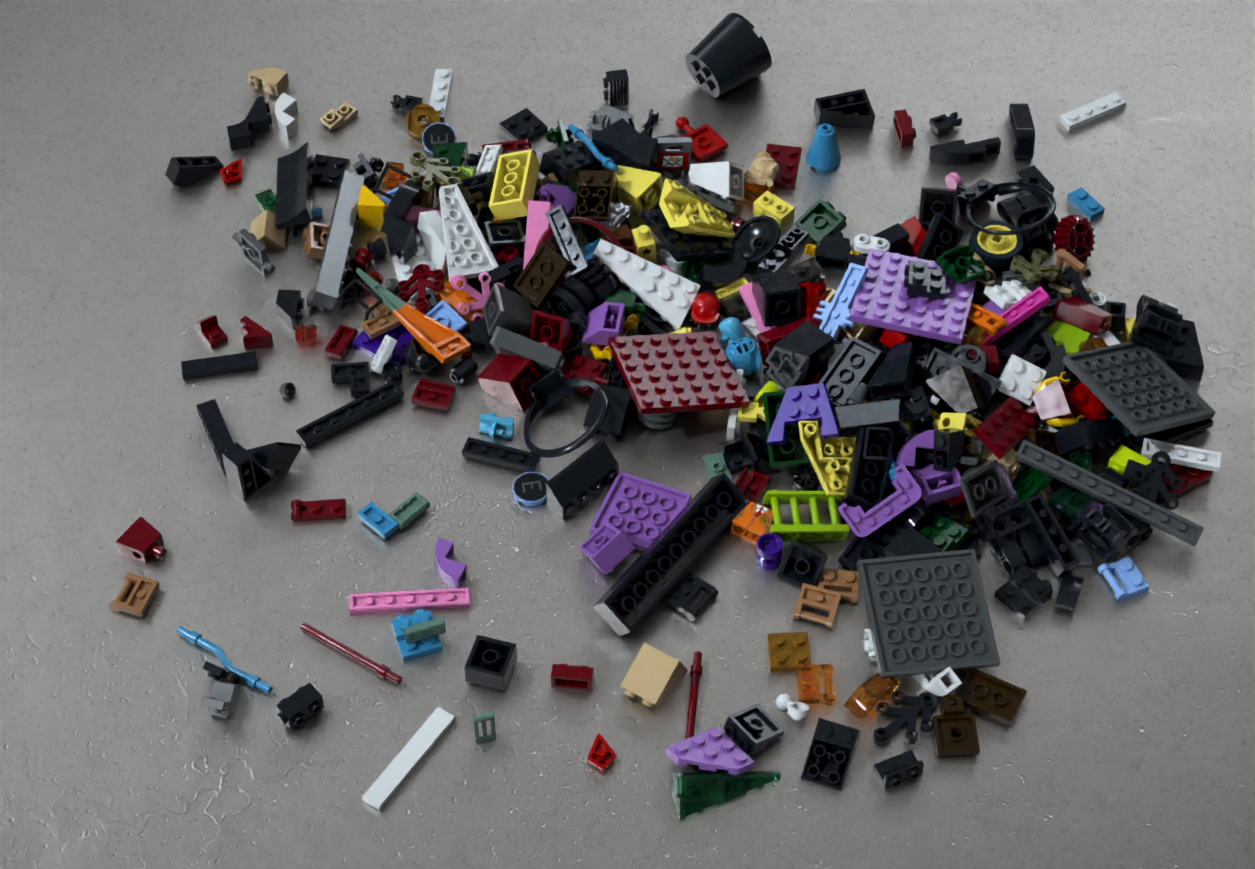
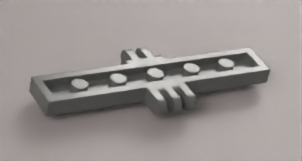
(712, 197)

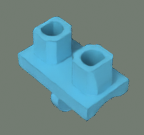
(496, 426)

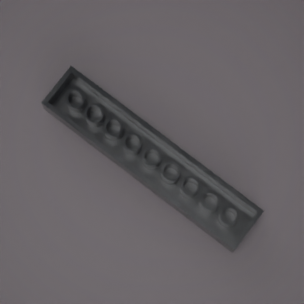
(670, 554)

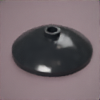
(759, 238)

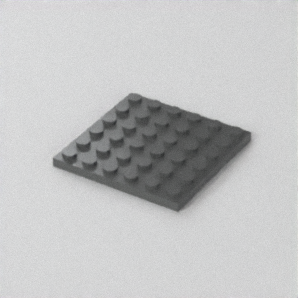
(1138, 387)
(927, 613)

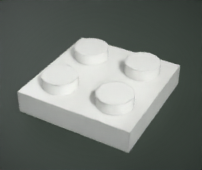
(1021, 379)

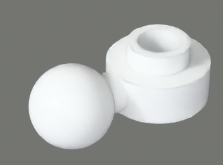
(795, 709)

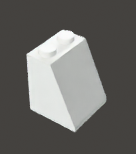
(719, 177)

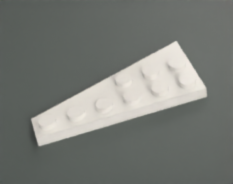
(464, 243)

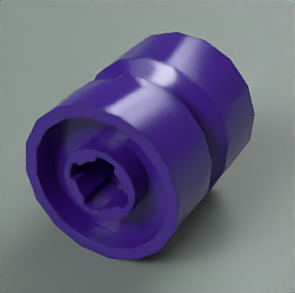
(769, 551)

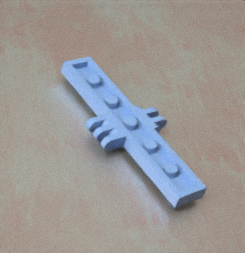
(837, 313)

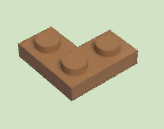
(382, 322)

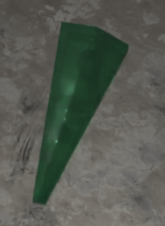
(701, 790)

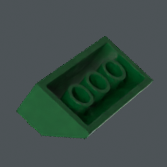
(788, 455)

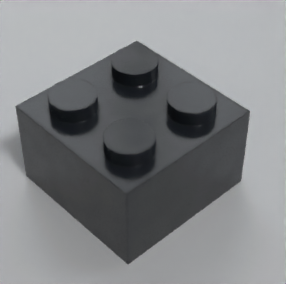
(490, 662)

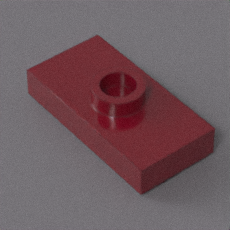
(341, 342)

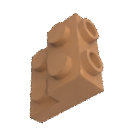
(315, 239)

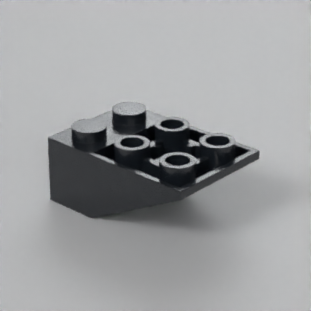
(831, 754)

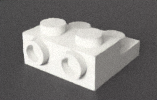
(1007, 294)

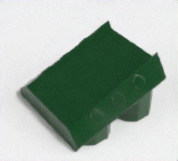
(961, 265)

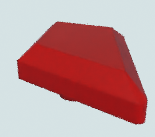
(232, 172)
(601, 754)

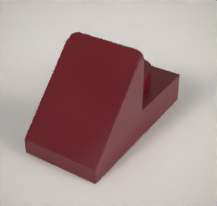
(211, 331)
(255, 335)

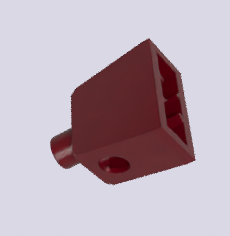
(141, 542)

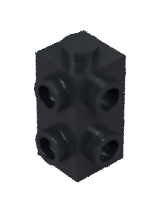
(299, 706)

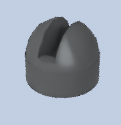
(287, 387)

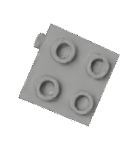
(606, 116)

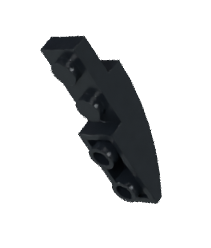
(964, 154)
(785, 251)

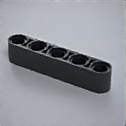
(215, 429)

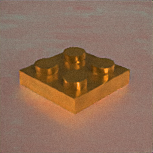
(788, 651)

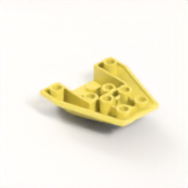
(691, 213)
(829, 457)

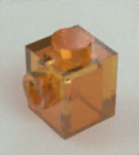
(392, 178)

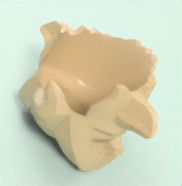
(763, 170)

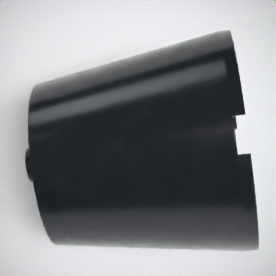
(728, 56)

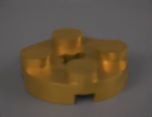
(415, 115)

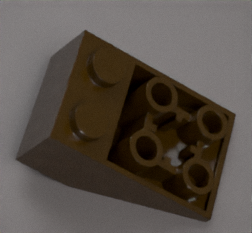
(596, 194)

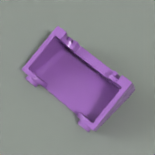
(906, 495)

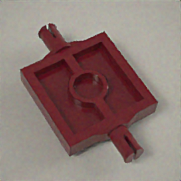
(587, 368)

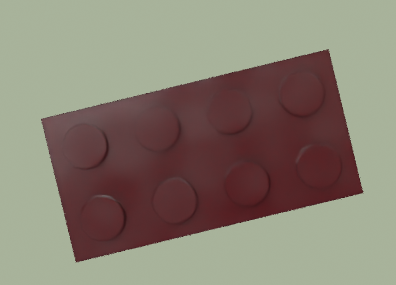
(1005, 427)

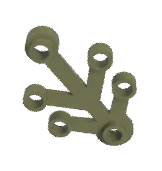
(420, 160)
(1034, 272)

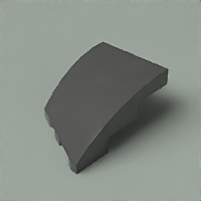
(787, 367)

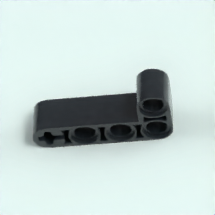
(1023, 131)

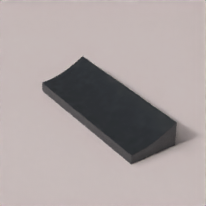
(294, 188)

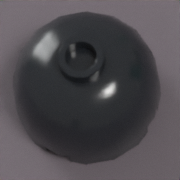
(419, 358)

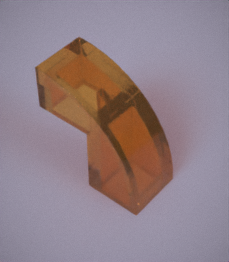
(870, 692)

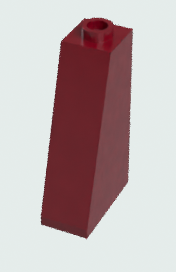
(768, 338)

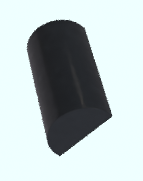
(940, 237)
(867, 477)

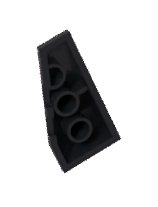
(628, 150)

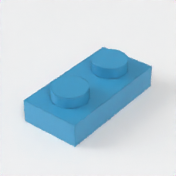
(1085, 203)
(378, 520)

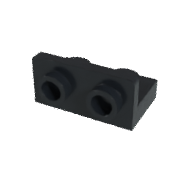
(898, 769)

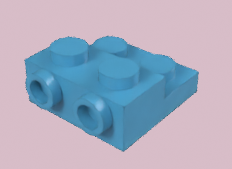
(418, 648)

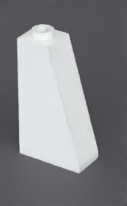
(432, 233)

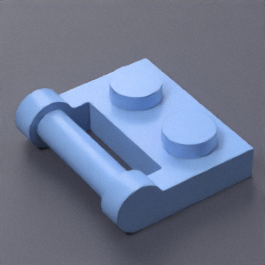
(1128, 576)

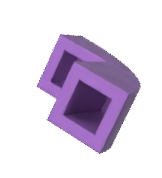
(921, 441)
(450, 571)

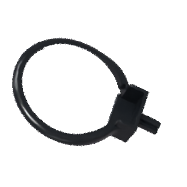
(986, 190)
(549, 391)

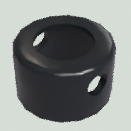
(913, 515)

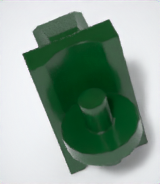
(560, 135)

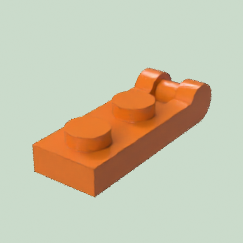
(984, 319)

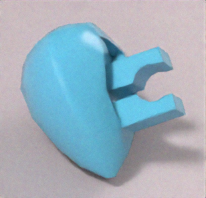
(731, 329)

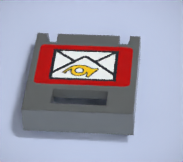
(674, 160)

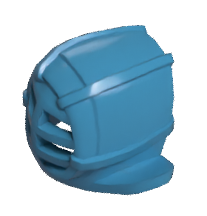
(743, 356)

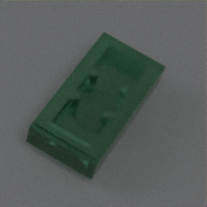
(267, 200)

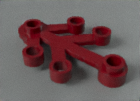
(421, 273)

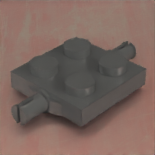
(254, 251)

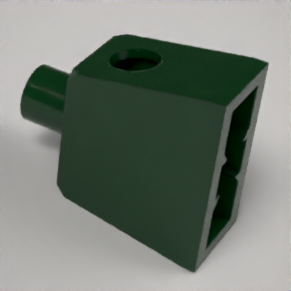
(629, 299)

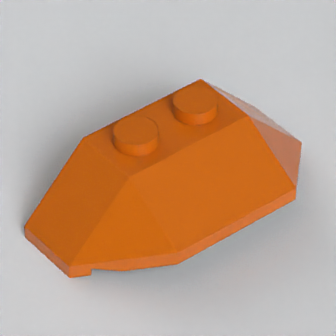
(454, 297)

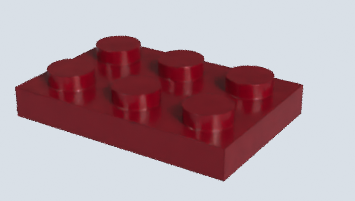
(788, 159)

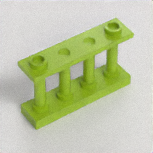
(806, 532)

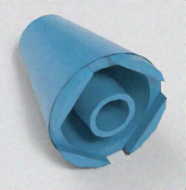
(824, 149)

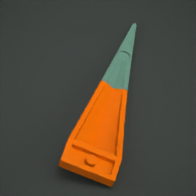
(432, 335)

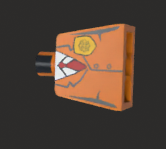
(753, 521)

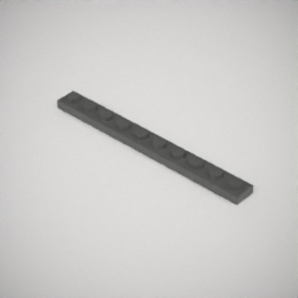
(1109, 493)

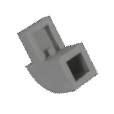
(222, 699)

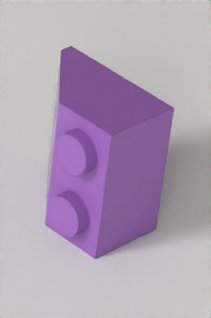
(606, 548)

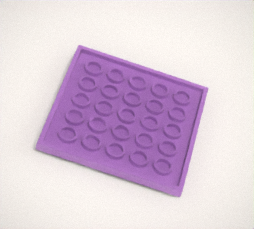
(886, 305)

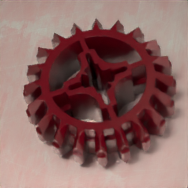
(1078, 239)

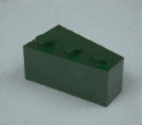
(455, 152)

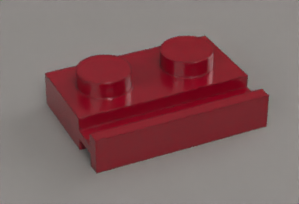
(433, 395)
(752, 484)

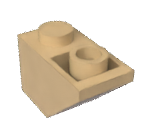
(269, 79)

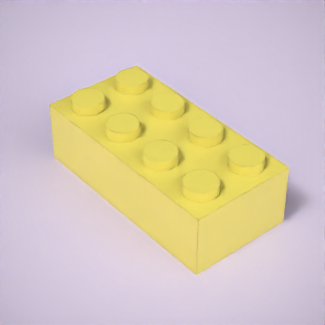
(514, 184)

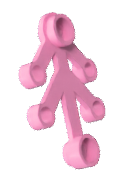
(474, 293)

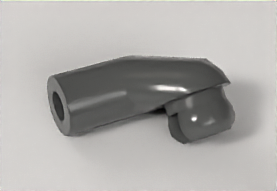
(392, 285)

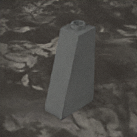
(512, 344)

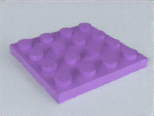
(639, 508)

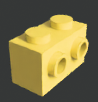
(774, 207)

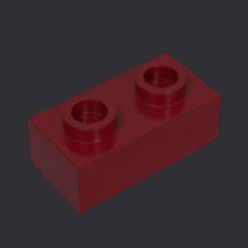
(903, 128)
(572, 677)

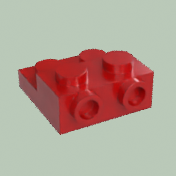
(1086, 403)

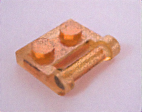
(809, 684)

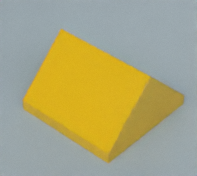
(370, 210)

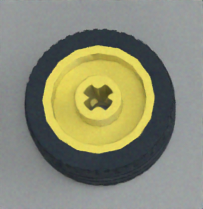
(997, 250)

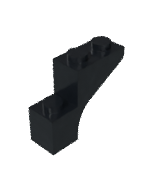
(255, 123)

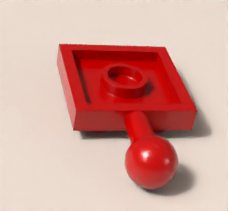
(704, 140)

